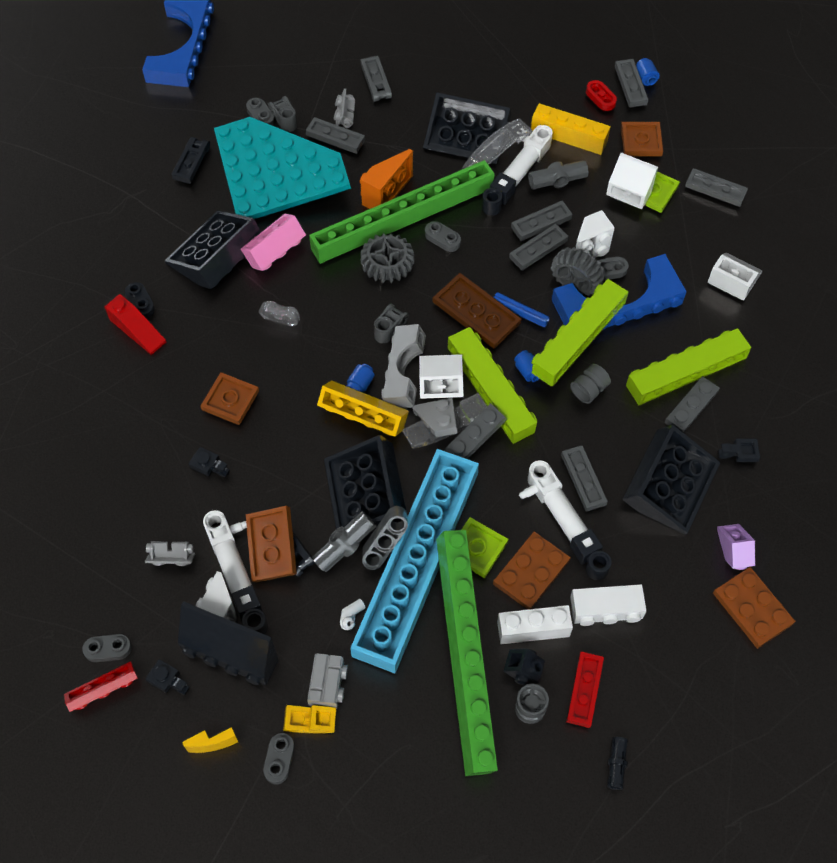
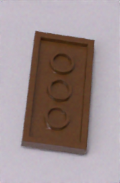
(477, 310)

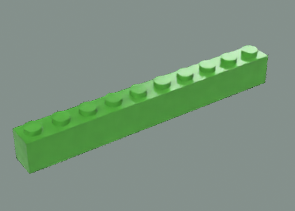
(401, 211)
(466, 654)

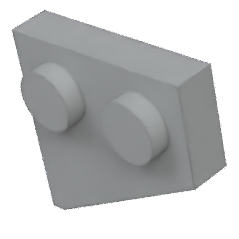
(438, 416)

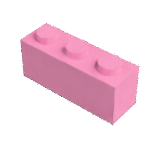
(273, 242)

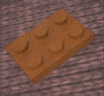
(271, 544)
(531, 571)
(753, 607)

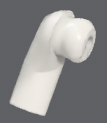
(348, 614)

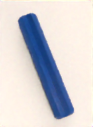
(523, 310)

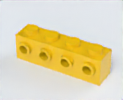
(572, 128)
(362, 408)

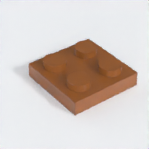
(642, 138)
(230, 398)

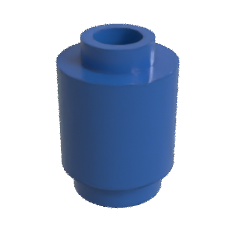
(647, 71)
(524, 365)
(361, 378)

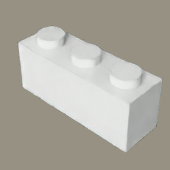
(608, 604)
(534, 624)

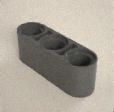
(381, 547)

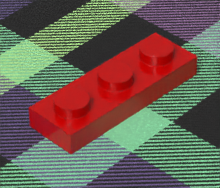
(100, 687)
(585, 689)

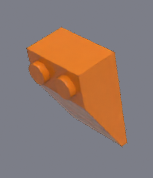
(386, 179)

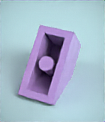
(737, 546)

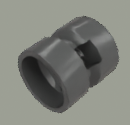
(588, 386)
(531, 703)

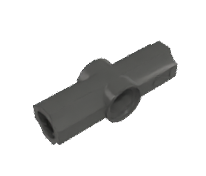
(558, 174)
(344, 541)

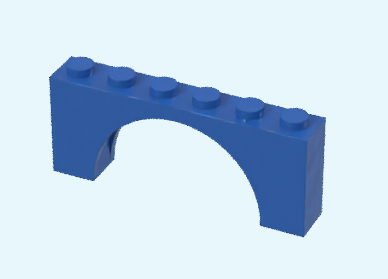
(179, 66)
(663, 292)

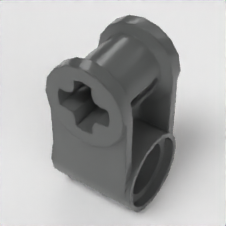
(284, 114)
(385, 324)

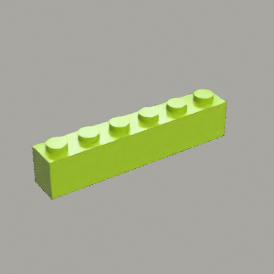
(579, 332)
(687, 366)
(492, 385)

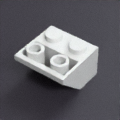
(632, 181)
(595, 235)
(734, 276)
(441, 376)
(218, 599)

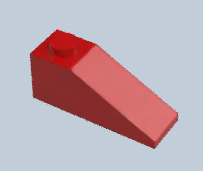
(134, 324)

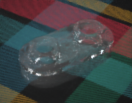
(279, 313)

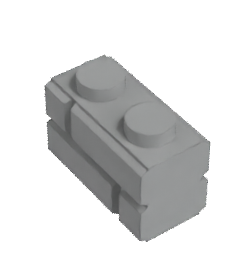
(326, 681)

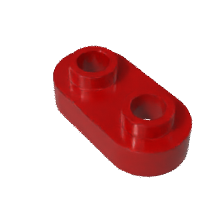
(601, 95)

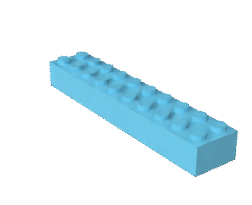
(414, 562)

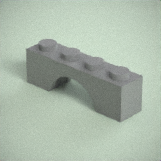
(406, 344)

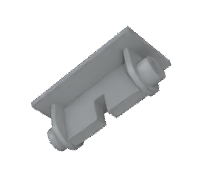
(344, 104)
(180, 555)

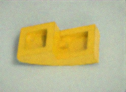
(309, 720)
(201, 743)

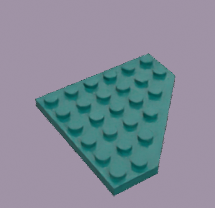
(275, 168)

